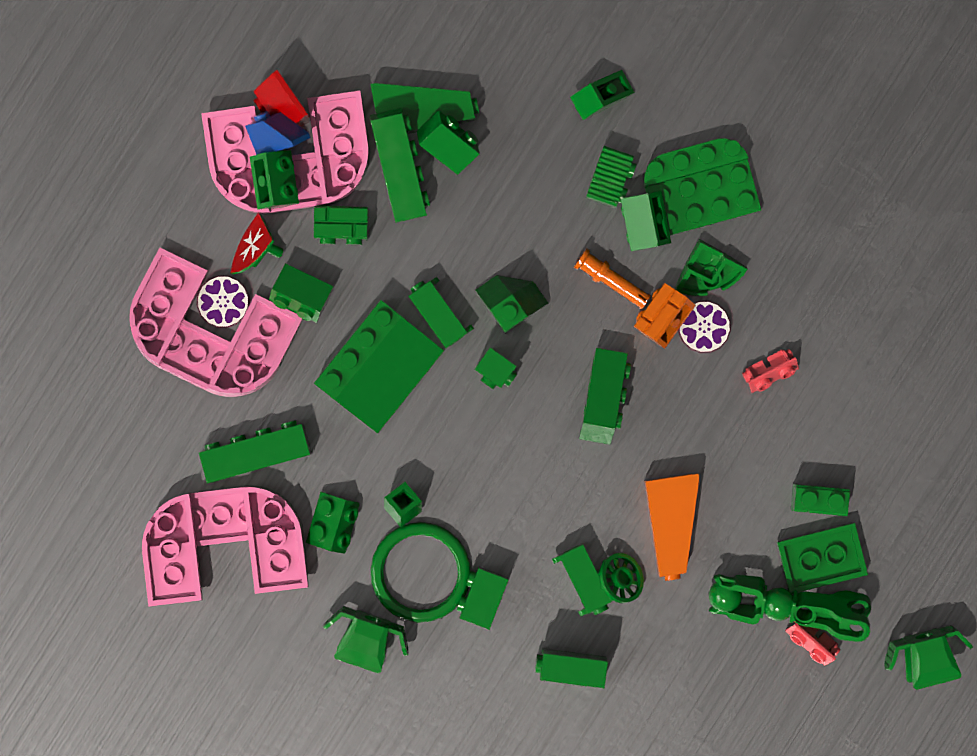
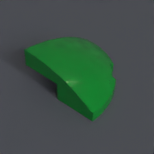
(708, 270)

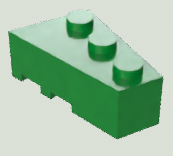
(604, 396)

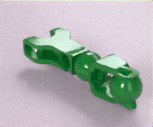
(825, 611)

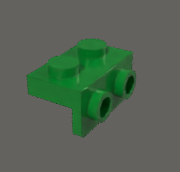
(333, 523)

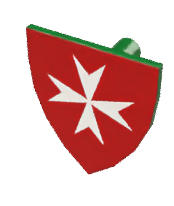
(254, 246)

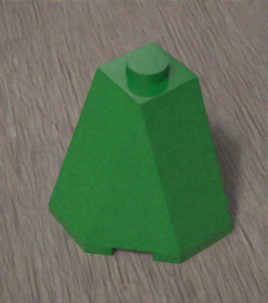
(511, 300)

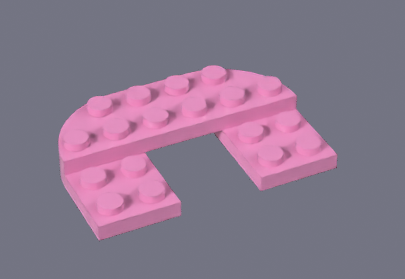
(320, 176)
(195, 353)
(219, 518)

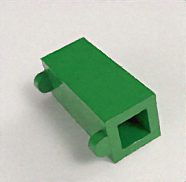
(437, 313)
(584, 579)

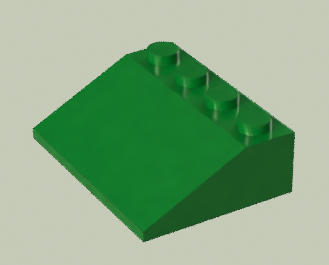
(379, 366)

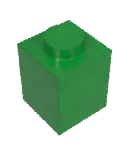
(402, 504)

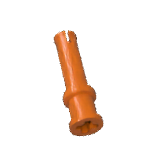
(601, 272)

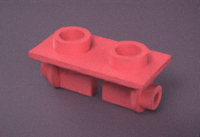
(782, 367)
(821, 649)

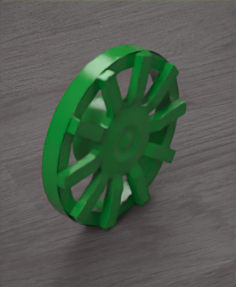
(621, 578)

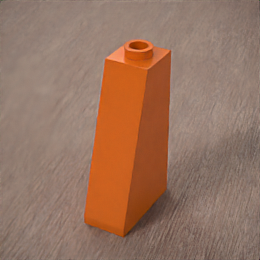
(671, 516)

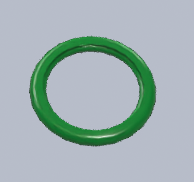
(387, 545)

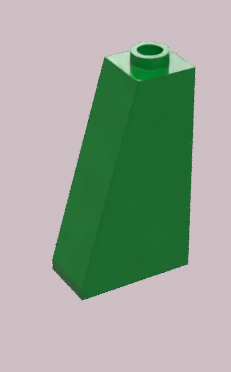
(423, 103)

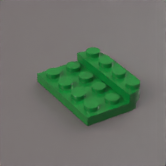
(703, 184)

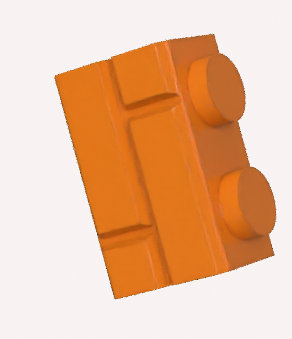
(664, 315)

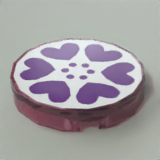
(223, 301)
(705, 327)

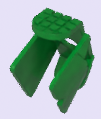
(365, 640)
(927, 659)

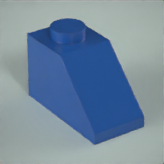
(274, 132)

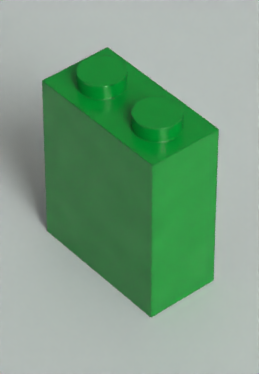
(572, 668)

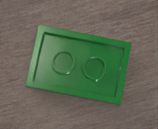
(822, 558)

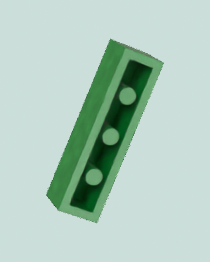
(398, 164)
(254, 453)

